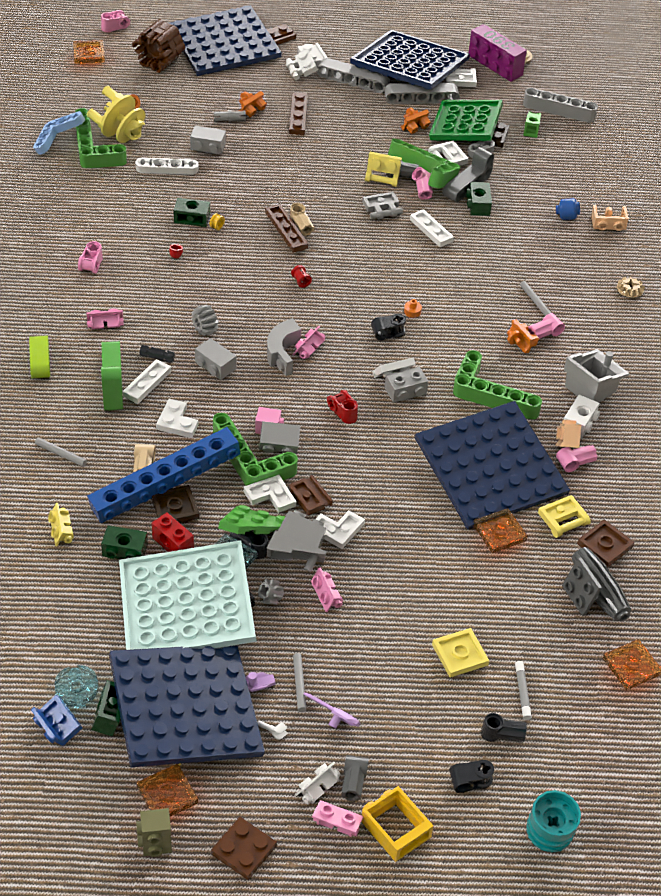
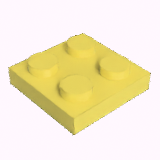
(460, 652)

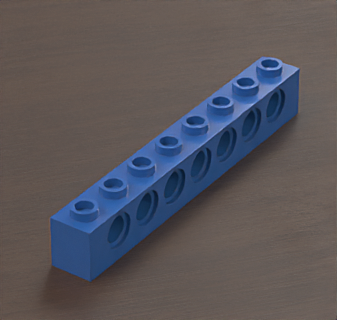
(163, 475)

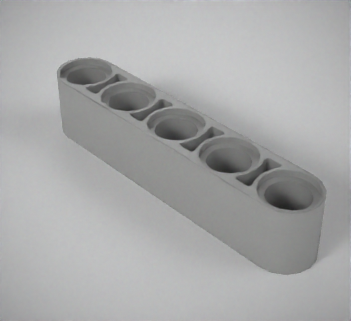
(352, 75)
(418, 95)
(560, 105)

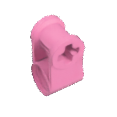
(112, 21)
(91, 257)

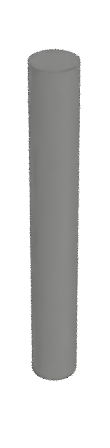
(535, 298)
(61, 452)
(299, 682)

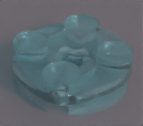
(80, 696)

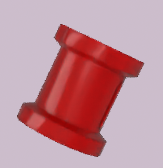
(301, 276)

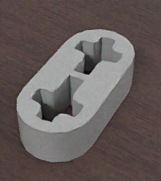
(487, 145)

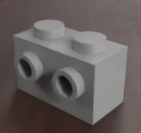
(208, 140)
(215, 359)
(406, 384)
(279, 437)

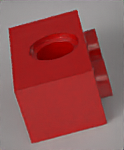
(171, 534)

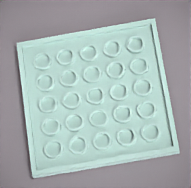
(187, 598)

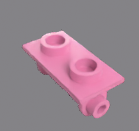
(96, 318)
(305, 347)
(323, 586)
(331, 816)

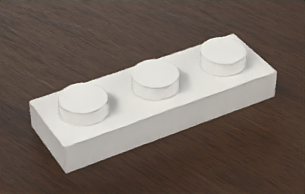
(431, 228)
(146, 381)

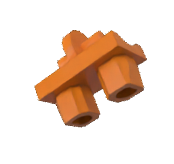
(249, 101)
(414, 118)
(519, 335)

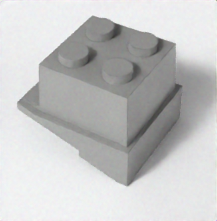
(593, 374)
(298, 540)

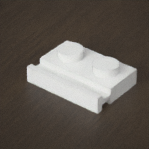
(315, 51)
(393, 367)

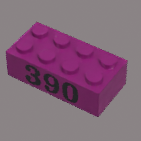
(497, 52)

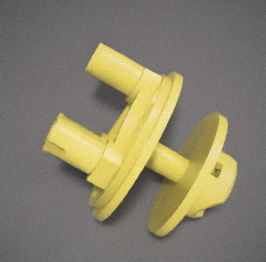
(120, 117)

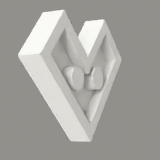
(174, 422)
(272, 489)
(344, 530)

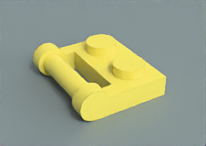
(385, 164)
(562, 510)

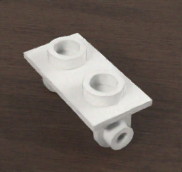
(324, 776)

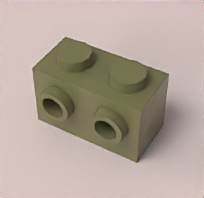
(154, 832)

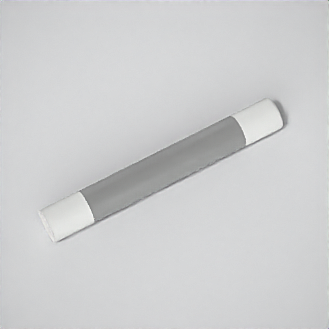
(523, 691)

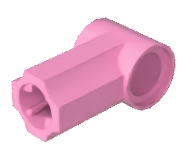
(422, 177)
(549, 325)
(573, 458)

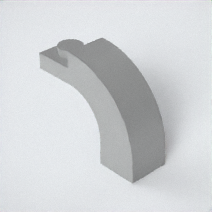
(279, 338)

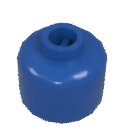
(568, 209)

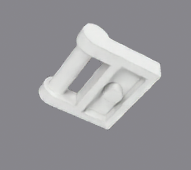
(463, 77)
(451, 152)

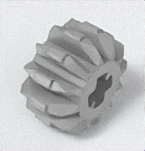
(205, 320)

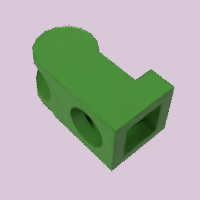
(532, 124)

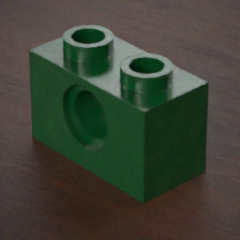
(479, 198)
(191, 212)
(123, 543)
(107, 712)

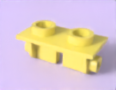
(58, 520)

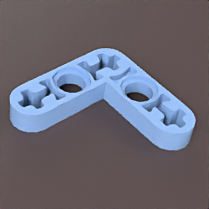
(56, 126)

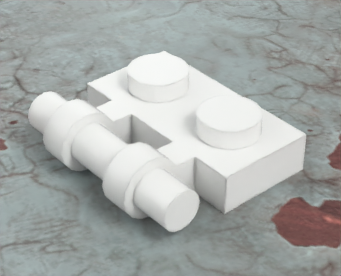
(306, 64)

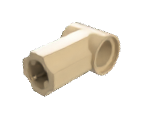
(300, 219)
(143, 456)

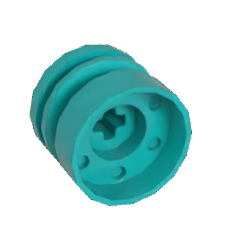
(553, 821)

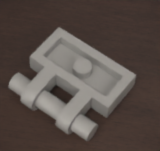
(382, 201)

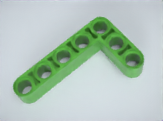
(97, 156)
(441, 169)
(111, 376)
(488, 393)
(247, 465)

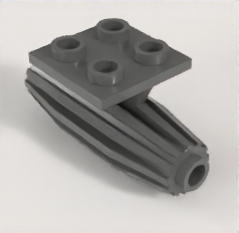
(593, 582)

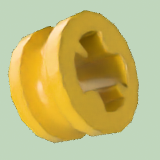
(217, 221)

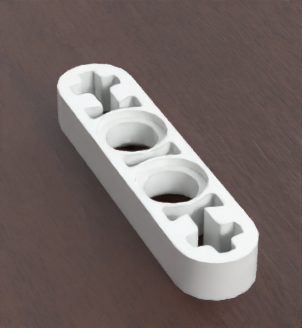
(185, 166)

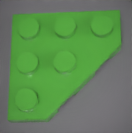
(243, 520)

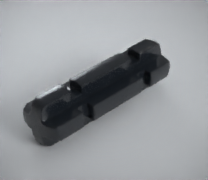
(157, 353)

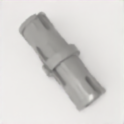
(230, 116)

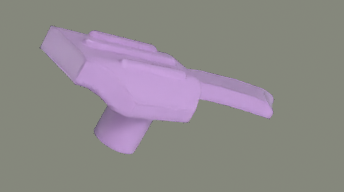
(259, 681)
(338, 713)

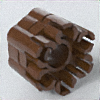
(159, 44)

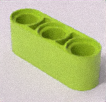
(39, 357)

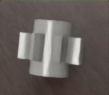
(271, 591)

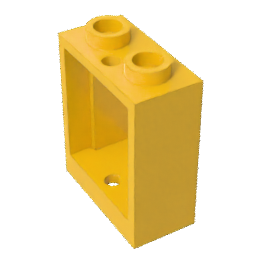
(408, 842)

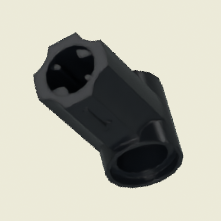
(258, 542)
(502, 728)

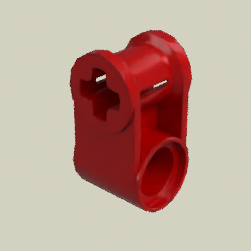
(344, 406)

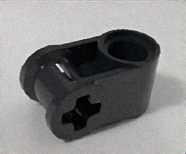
(388, 327)
(471, 776)

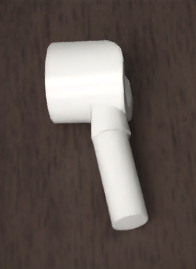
(278, 731)

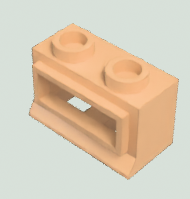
(608, 221)
(568, 434)

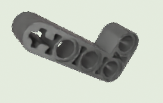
(477, 172)

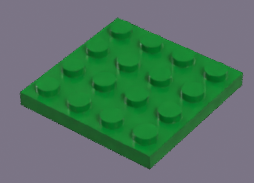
(466, 120)

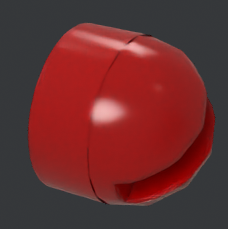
(175, 250)

